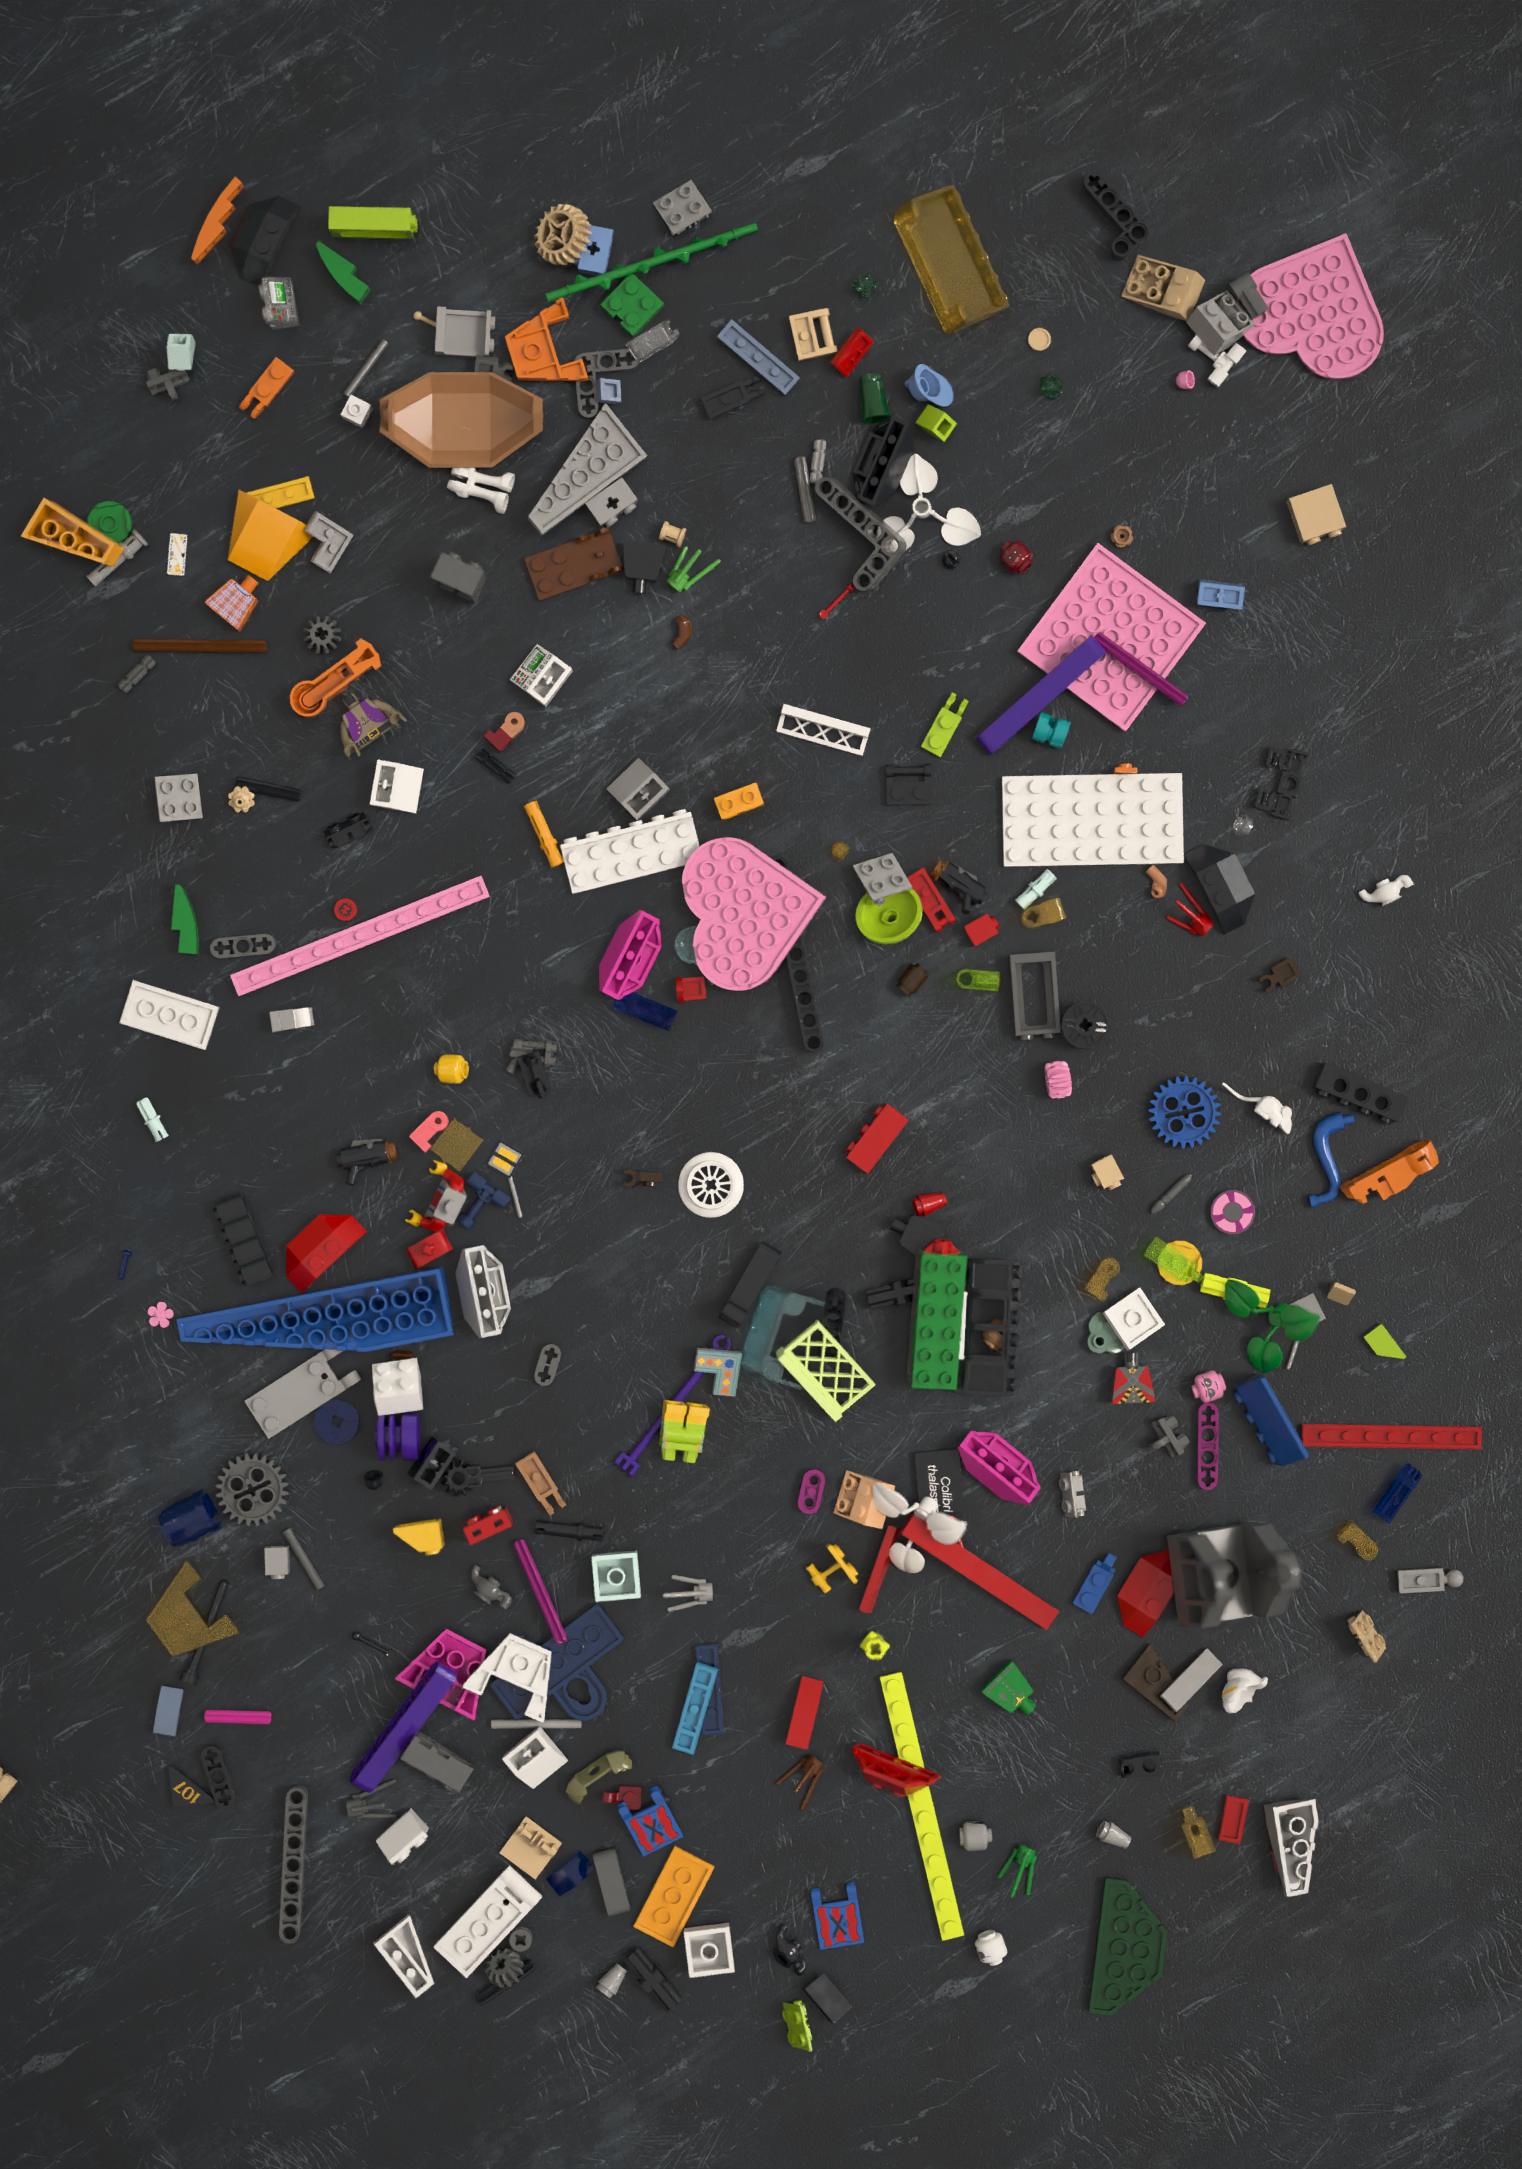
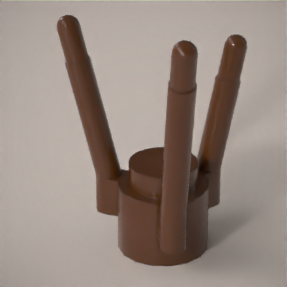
(811, 1767)

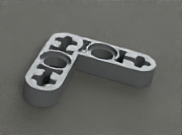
(596, 368)

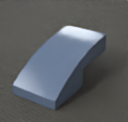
(168, 1711)

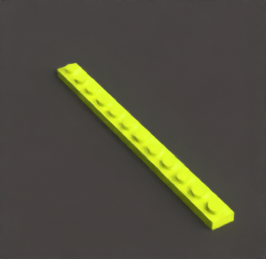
(922, 1809)

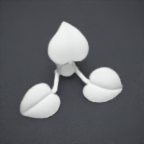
(922, 477)
(944, 1528)

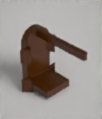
(405, 1354)

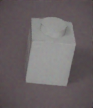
(277, 1561)

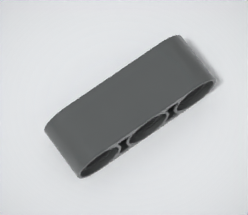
(611, 1882)

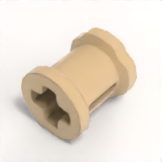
(672, 534)

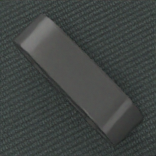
(552, 1366)

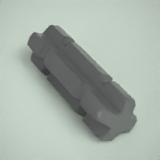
(136, 673)

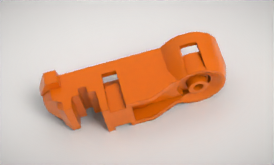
(333, 680)
(1395, 1172)

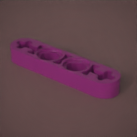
(1211, 1445)

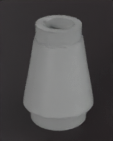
(1113, 1835)
(611, 1981)

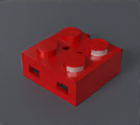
(481, 1528)

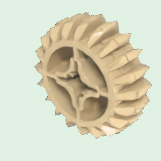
(562, 234)

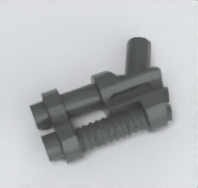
(524, 1047)

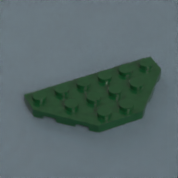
(1127, 1948)

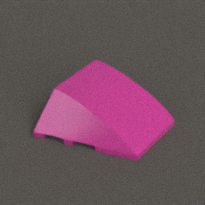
(456, 1654)

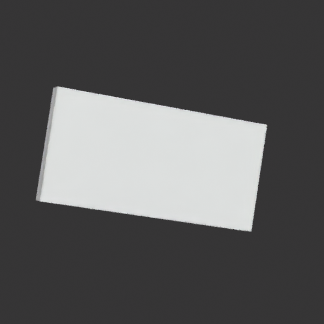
(169, 1015)

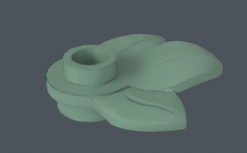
(1102, 1329)

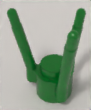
(1024, 1856)

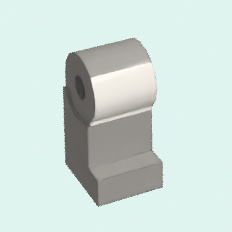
(291, 1019)

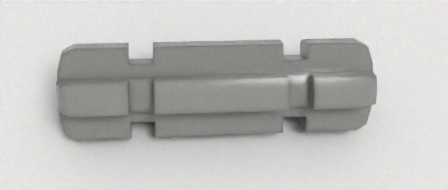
(817, 460)

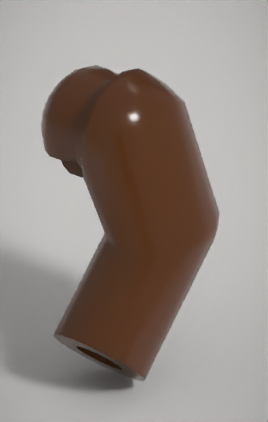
(685, 631)

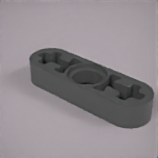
(227, 953)

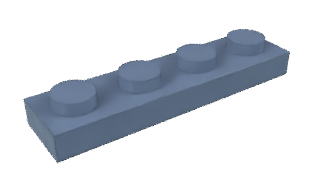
(758, 357)

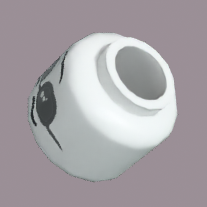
(990, 1947)

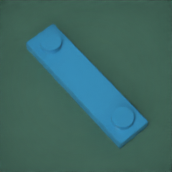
(695, 1708)

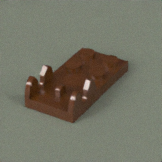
(574, 564)

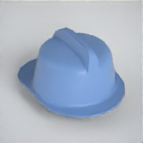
(929, 386)

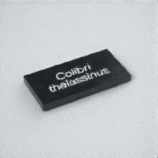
(941, 1479)

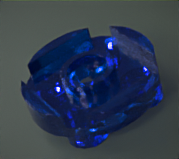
(348, 1427)

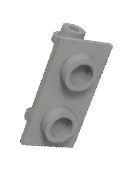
(1072, 1504)

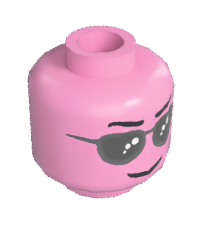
(1208, 1386)

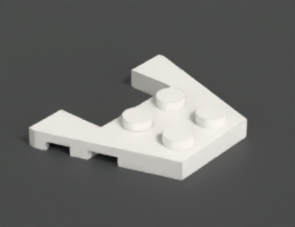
(520, 1664)

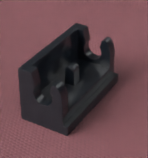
(827, 1998)

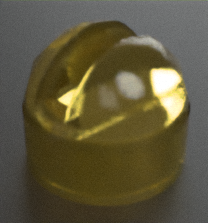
(840, 850)

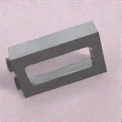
(1051, 992)

